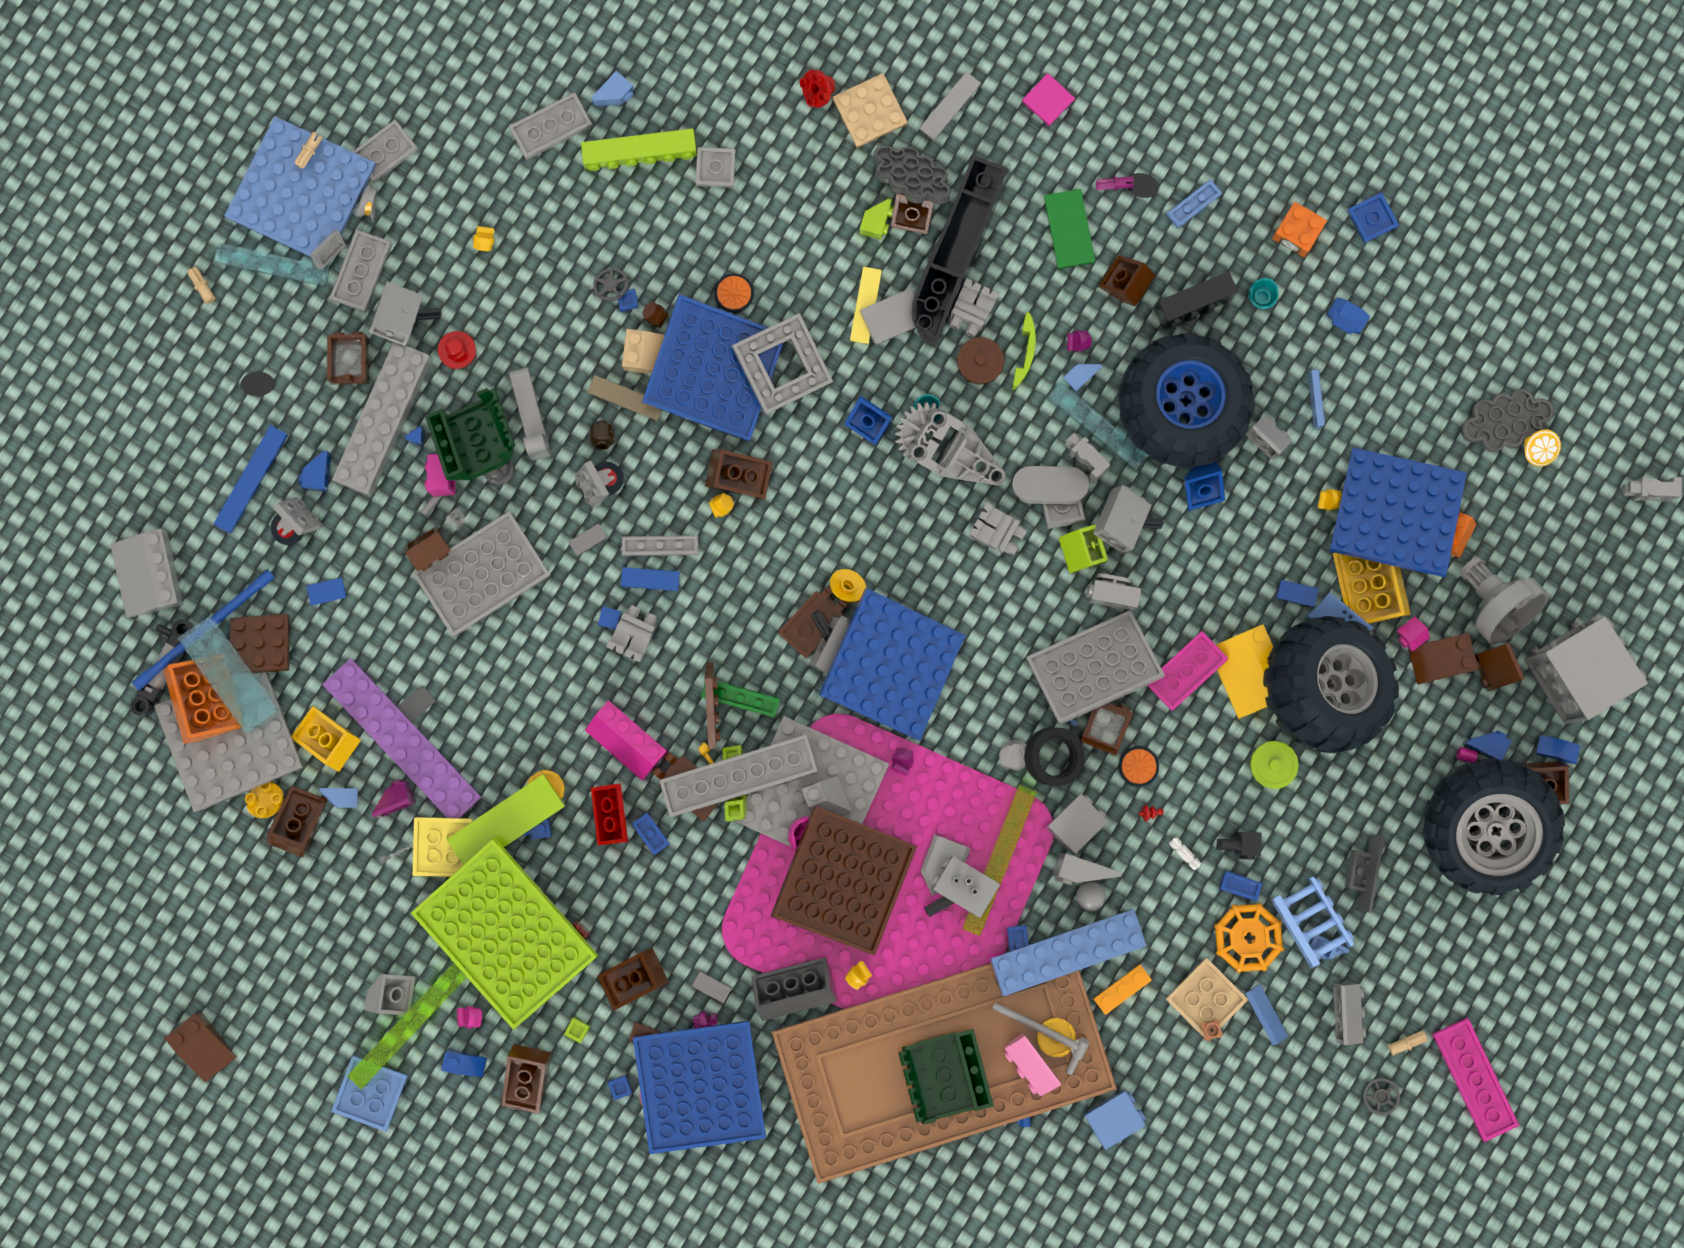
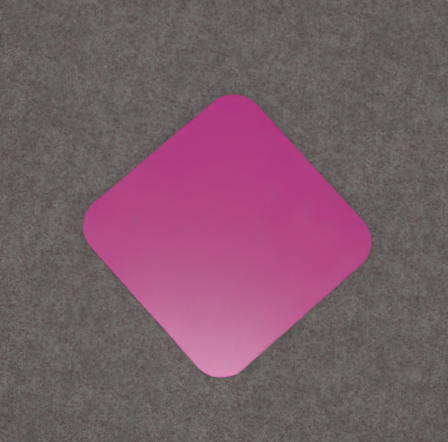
(915, 948)

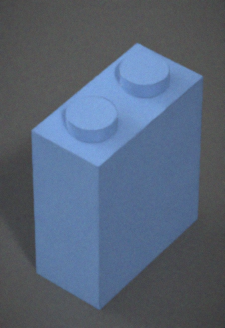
(1115, 1119)

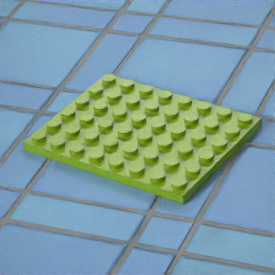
(504, 933)

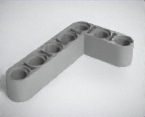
(536, 438)

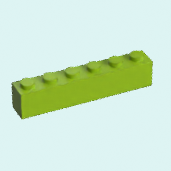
(639, 149)

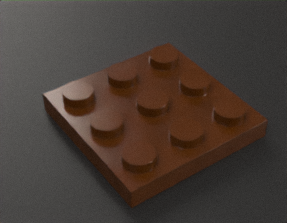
(262, 641)

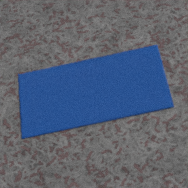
(326, 591)

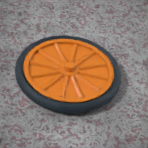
(734, 293)
(1138, 766)

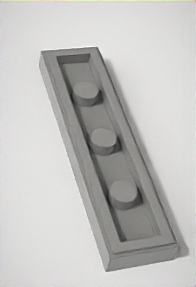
(950, 106)
(660, 545)

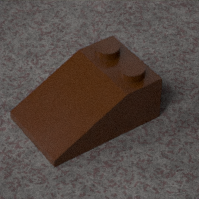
(738, 473)
(1443, 658)
(1498, 667)
(296, 821)
(633, 979)
(200, 1046)
(525, 1078)

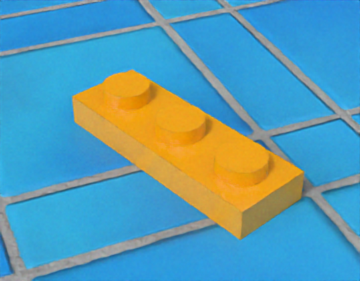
(1122, 989)

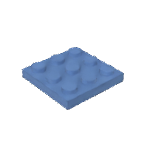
(375, 1102)

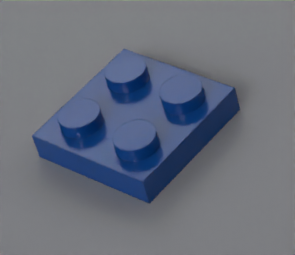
(1373, 217)

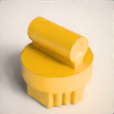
(483, 238)
(1329, 499)
(721, 505)
(858, 975)

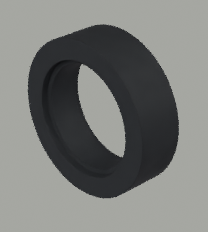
(1076, 758)

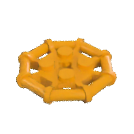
(1258, 944)

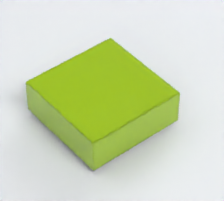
(577, 1030)

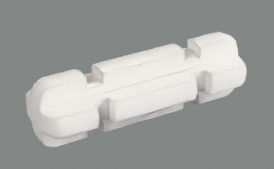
(1185, 853)

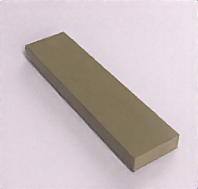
(622, 397)

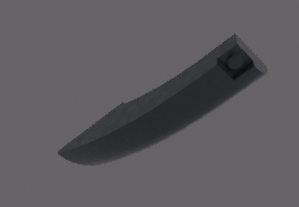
(957, 247)

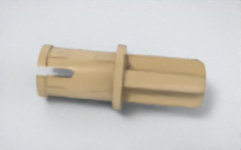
(308, 150)
(201, 285)
(1407, 1043)

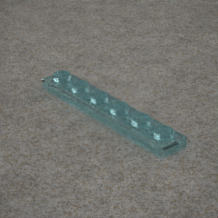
(271, 264)
(1097, 425)

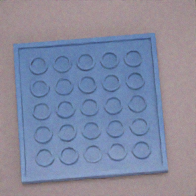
(298, 203)

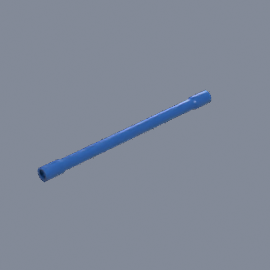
(260, 582)

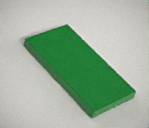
(1069, 229)

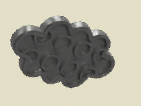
(912, 175)
(1506, 420)

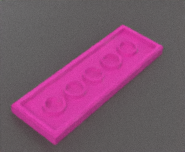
(1475, 1079)

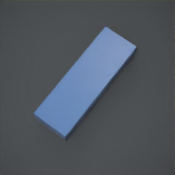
(1194, 204)
(1316, 399)
(1266, 1014)

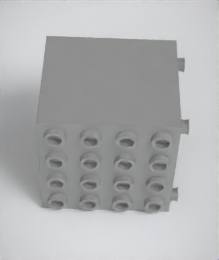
(1585, 670)

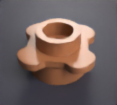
(1217, 1033)

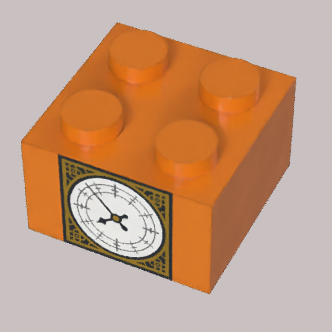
(1299, 229)

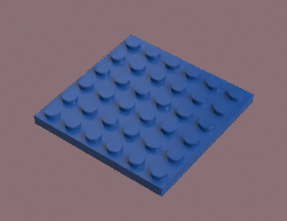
(700, 373)
(1398, 512)
(892, 664)
(699, 1087)

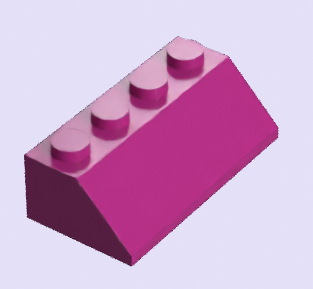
(625, 740)

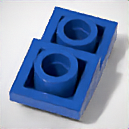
(1558, 748)

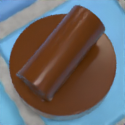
(655, 314)

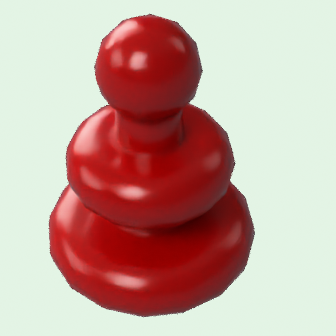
(1151, 812)

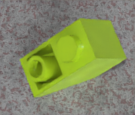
(875, 220)

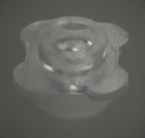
(452, 518)

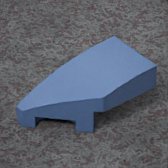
(1081, 374)
(341, 796)
(1318, 941)

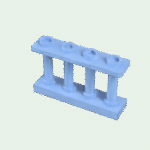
(1303, 938)

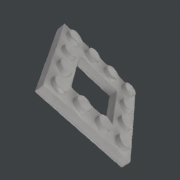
(816, 371)

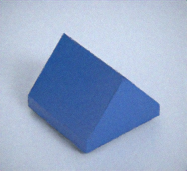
(416, 436)

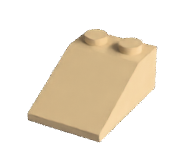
(641, 350)

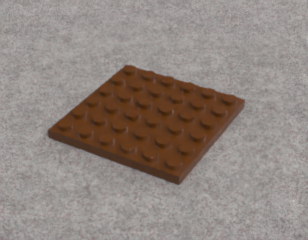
(843, 880)

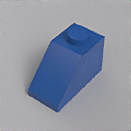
(316, 473)
(1490, 744)
(464, 1063)

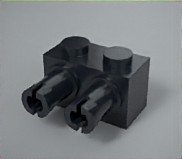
(1244, 844)

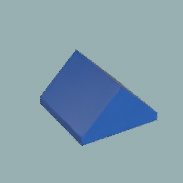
(868, 420)

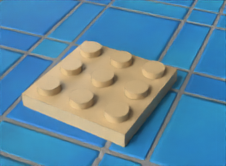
(870, 110)
(1205, 997)

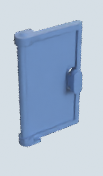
(1333, 607)

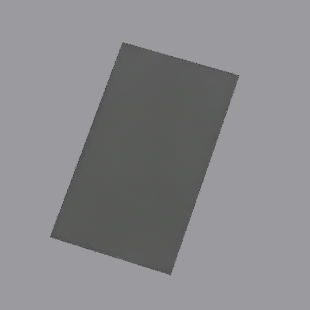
(416, 703)

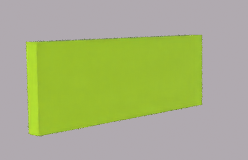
(508, 819)

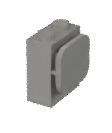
(1113, 592)
(1077, 823)

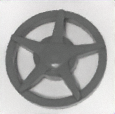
(610, 284)
(1381, 1096)

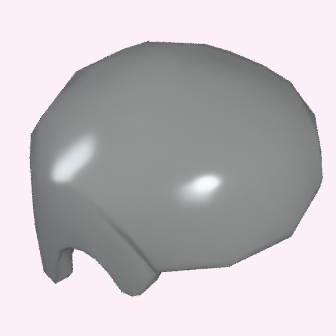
(1091, 896)

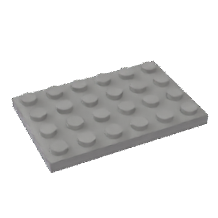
(482, 574)
(1095, 667)

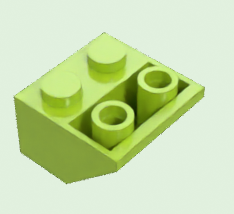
(1082, 549)

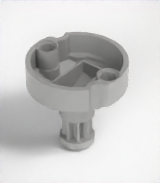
(1505, 606)

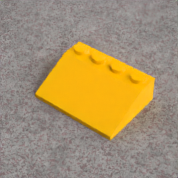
(1371, 588)
(1245, 670)

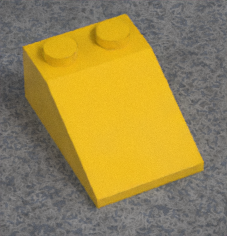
(325, 739)

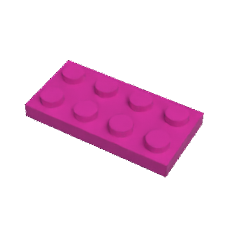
(1188, 670)

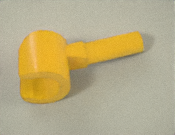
(703, 749)

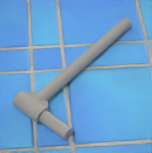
(1077, 1047)

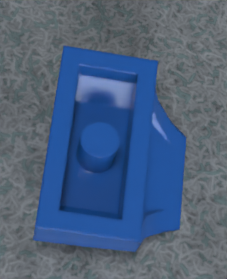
(1347, 316)

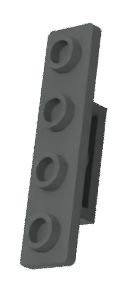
(1364, 872)

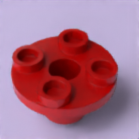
(817, 88)
(457, 350)

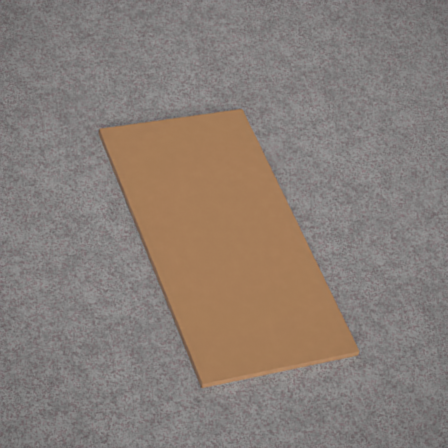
(853, 1085)

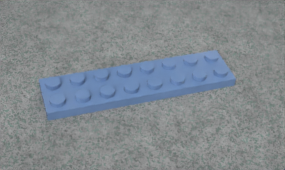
(1068, 952)

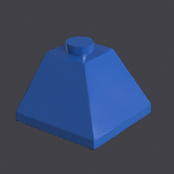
(1204, 486)

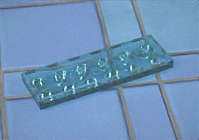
(228, 674)

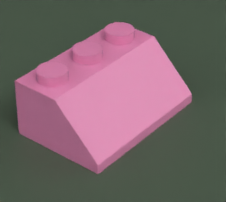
(1030, 1065)

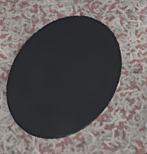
(1144, 185)
(257, 383)

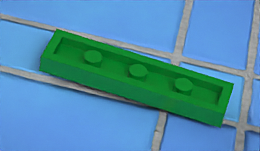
(746, 699)

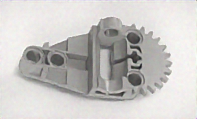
(962, 453)

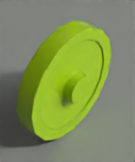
(1274, 764)

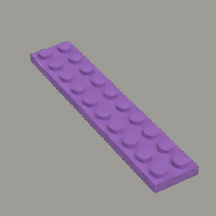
(402, 740)

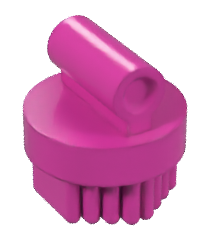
(469, 1017)

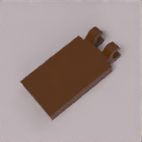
(801, 629)
(680, 766)

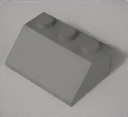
(1348, 1013)

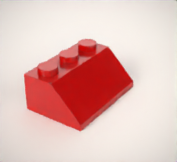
(609, 814)

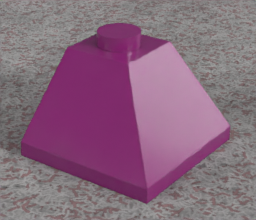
(394, 799)

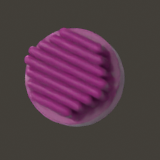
(1078, 341)
(902, 760)
(703, 1019)

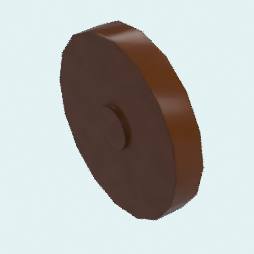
(980, 361)

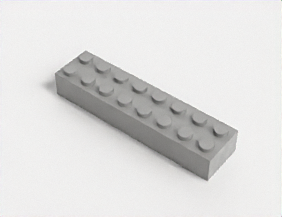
(382, 419)

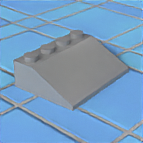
(146, 573)
(1073, 869)

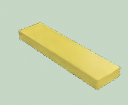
(867, 296)

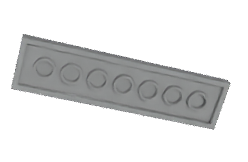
(738, 776)

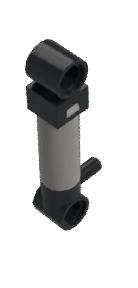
(154, 689)

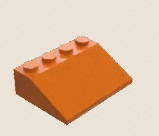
(197, 704)

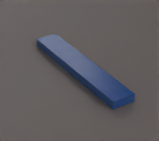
(250, 479)

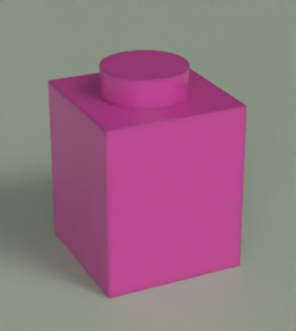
(1413, 634)

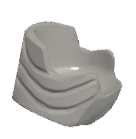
(1012, 754)

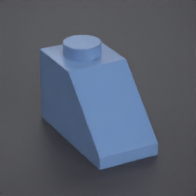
(613, 91)

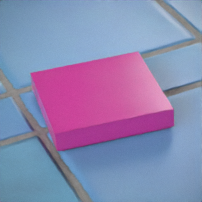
(1048, 99)

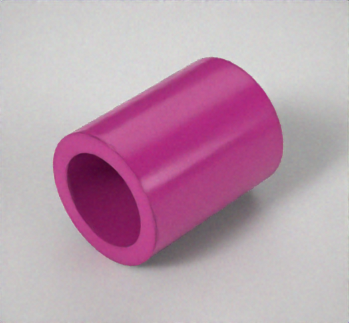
(1467, 755)

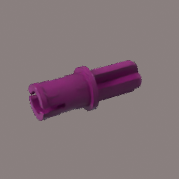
(1114, 183)

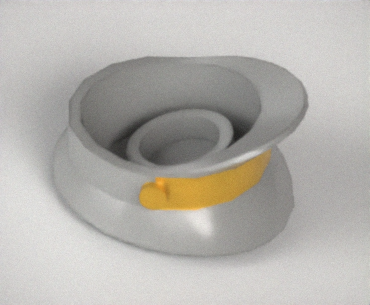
(367, 203)

